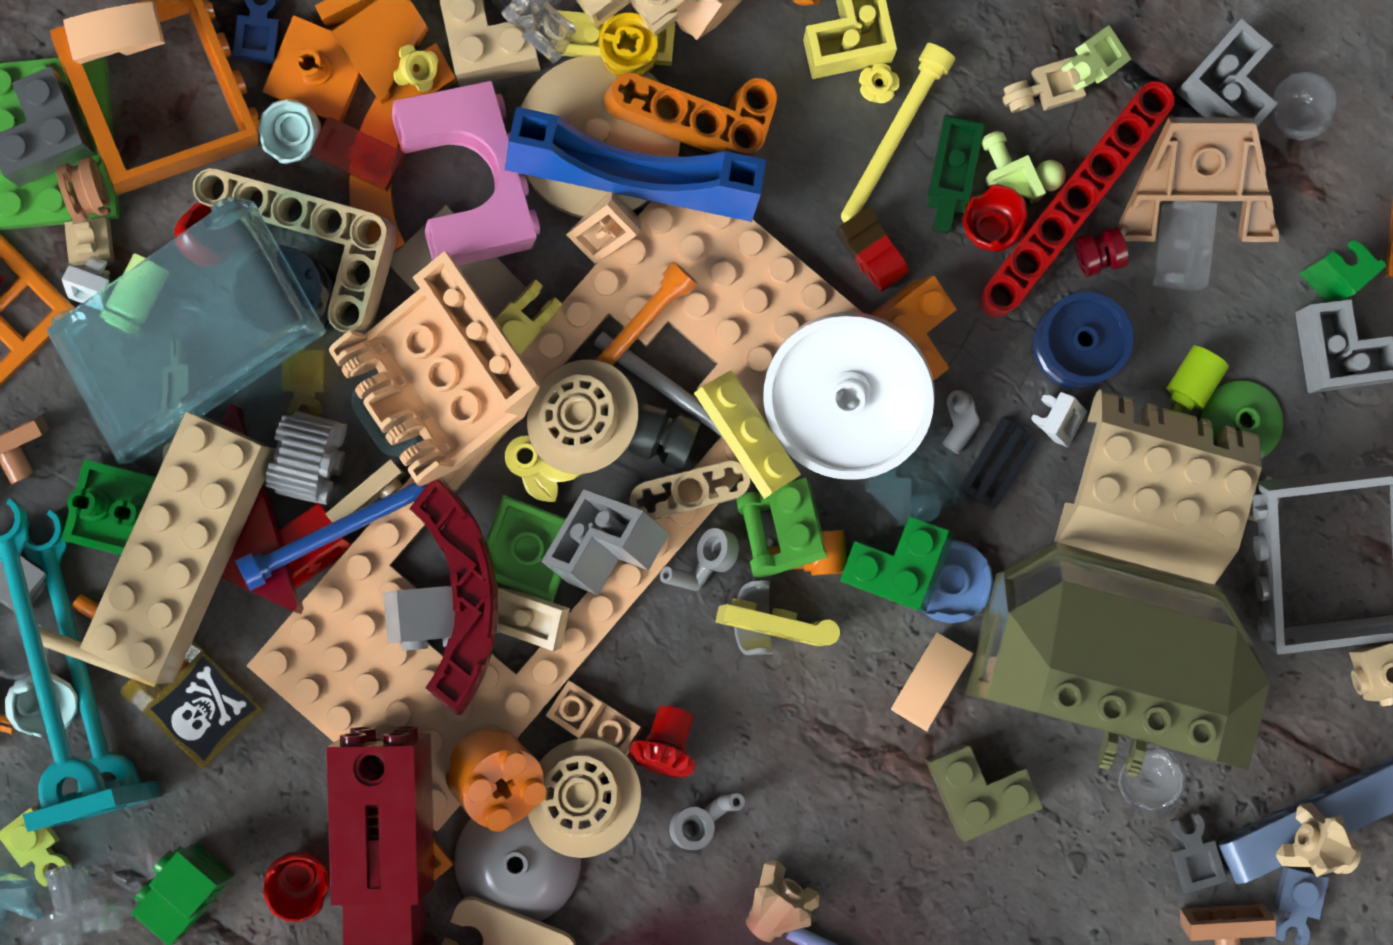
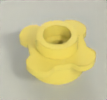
(427, 65)

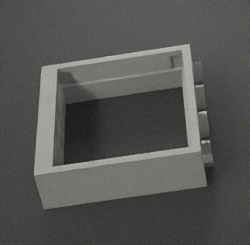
(1269, 583)

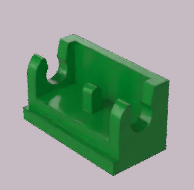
(1336, 279)

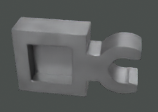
(1197, 860)

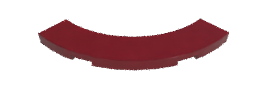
(472, 593)

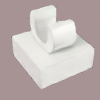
(85, 283)
(1063, 418)

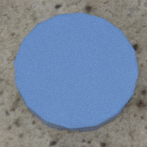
(962, 585)

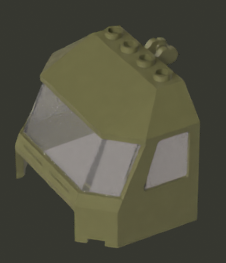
(1121, 655)

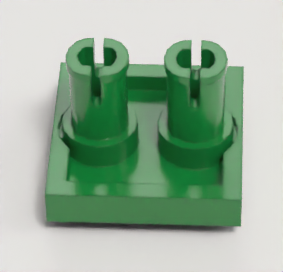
(105, 506)

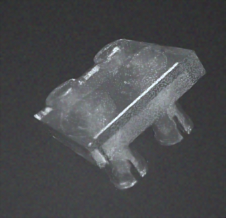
(75, 910)

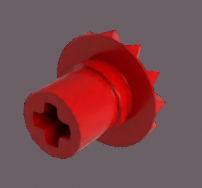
(666, 744)

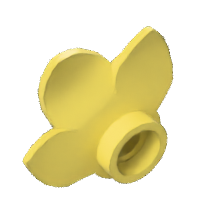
(537, 476)

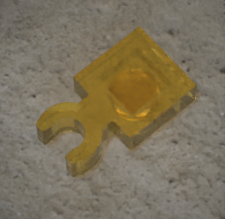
(305, 375)

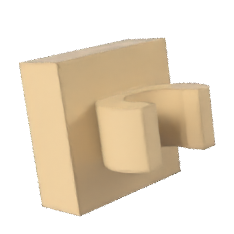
(89, 239)

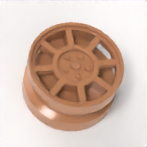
(83, 189)

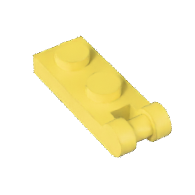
(780, 624)

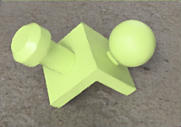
(1021, 173)

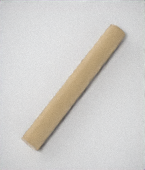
(72, 648)

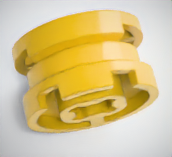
(628, 45)

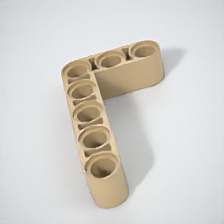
(315, 223)

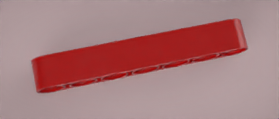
(1088, 184)

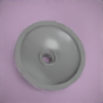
(535, 890)

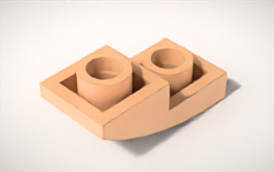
(114, 30)
(931, 681)
(592, 718)

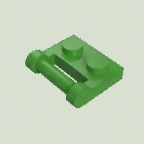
(795, 525)

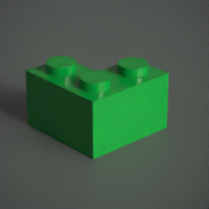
(910, 573)
(180, 892)

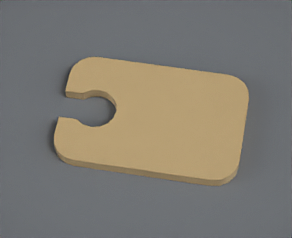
(505, 926)

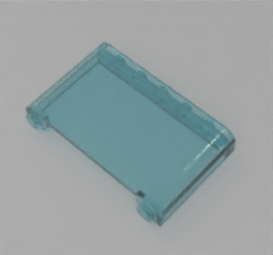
(185, 329)

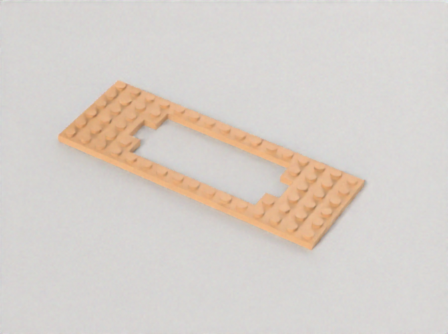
(337, 654)

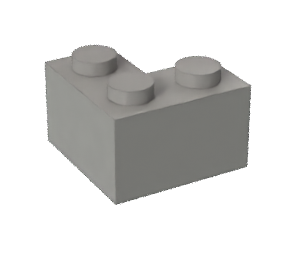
(1220, 82)
(1332, 350)
(599, 535)

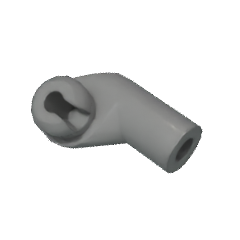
(964, 420)

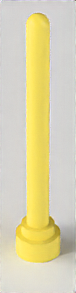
(934, 63)

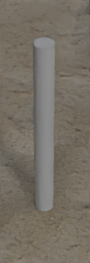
(660, 383)

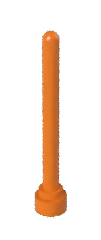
(674, 285)

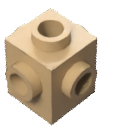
(1374, 672)

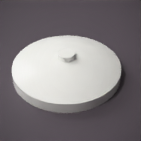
(849, 395)

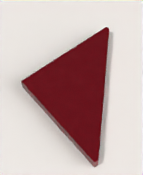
(262, 537)

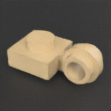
(1051, 85)

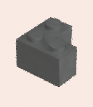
(50, 135)

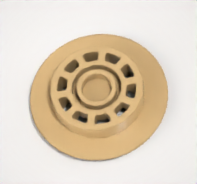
(579, 413)
(582, 797)

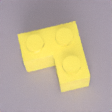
(853, 42)

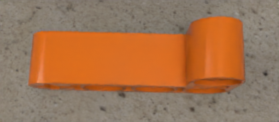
(687, 107)

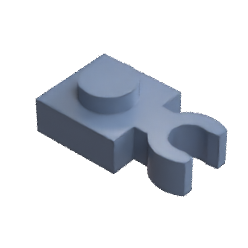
(1300, 897)

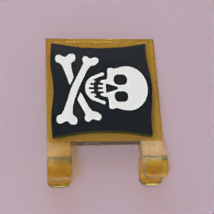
(198, 709)

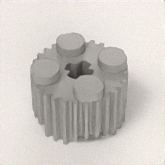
(306, 457)

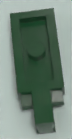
(954, 169)

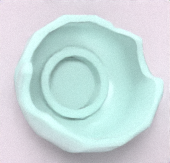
(289, 130)
(24, 708)

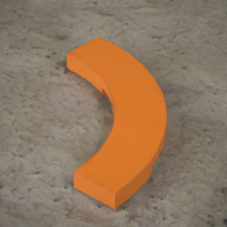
(380, 125)

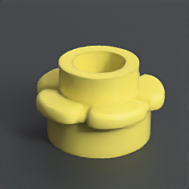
(876, 93)

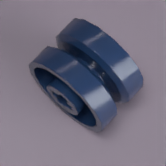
(1089, 318)

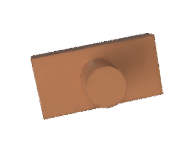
(11, 454)
(1227, 923)

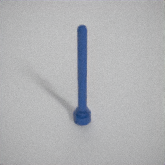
(258, 567)

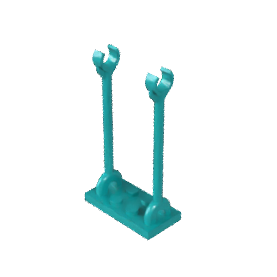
(93, 794)

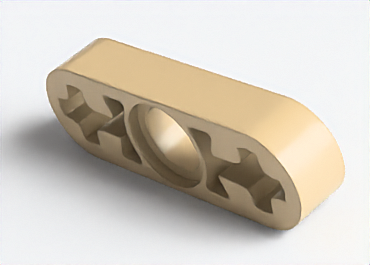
(697, 474)

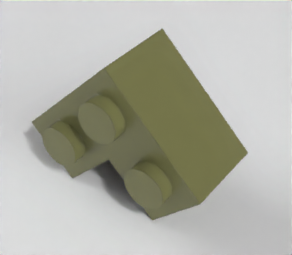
(980, 803)

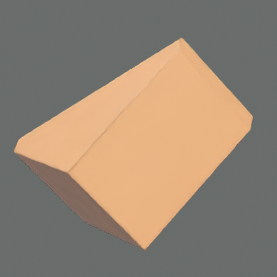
(605, 228)

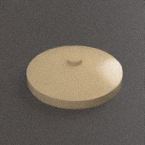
(576, 95)

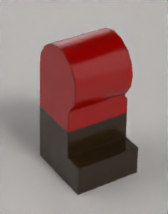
(872, 249)

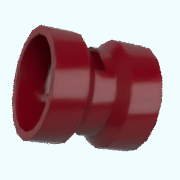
(1101, 252)

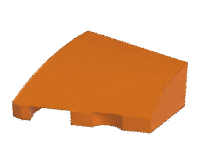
(375, 38)

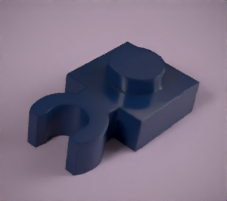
(257, 34)

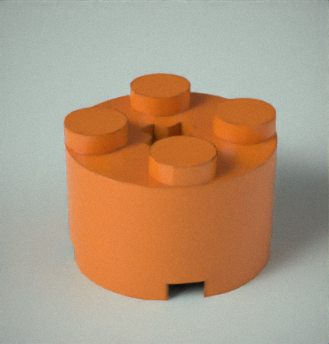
(495, 778)

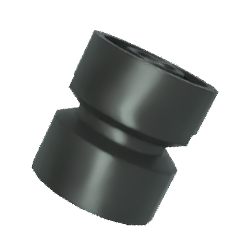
(664, 436)

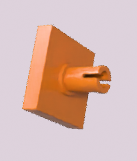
(313, 71)

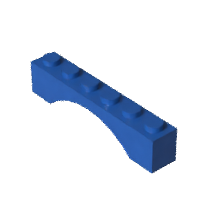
(557, 151)

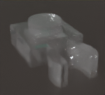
(544, 26)

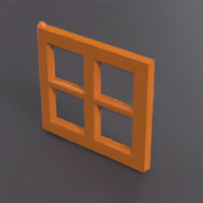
(24, 348)

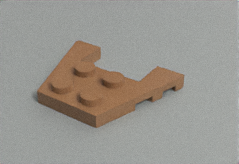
(1204, 163)

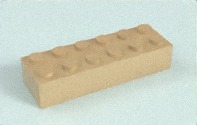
(178, 549)

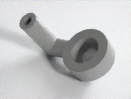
(715, 552)
(703, 821)

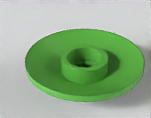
(1245, 397)

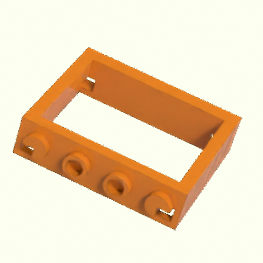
(229, 81)

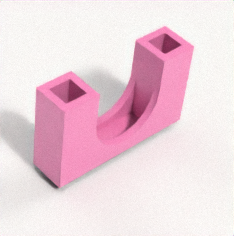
(471, 119)

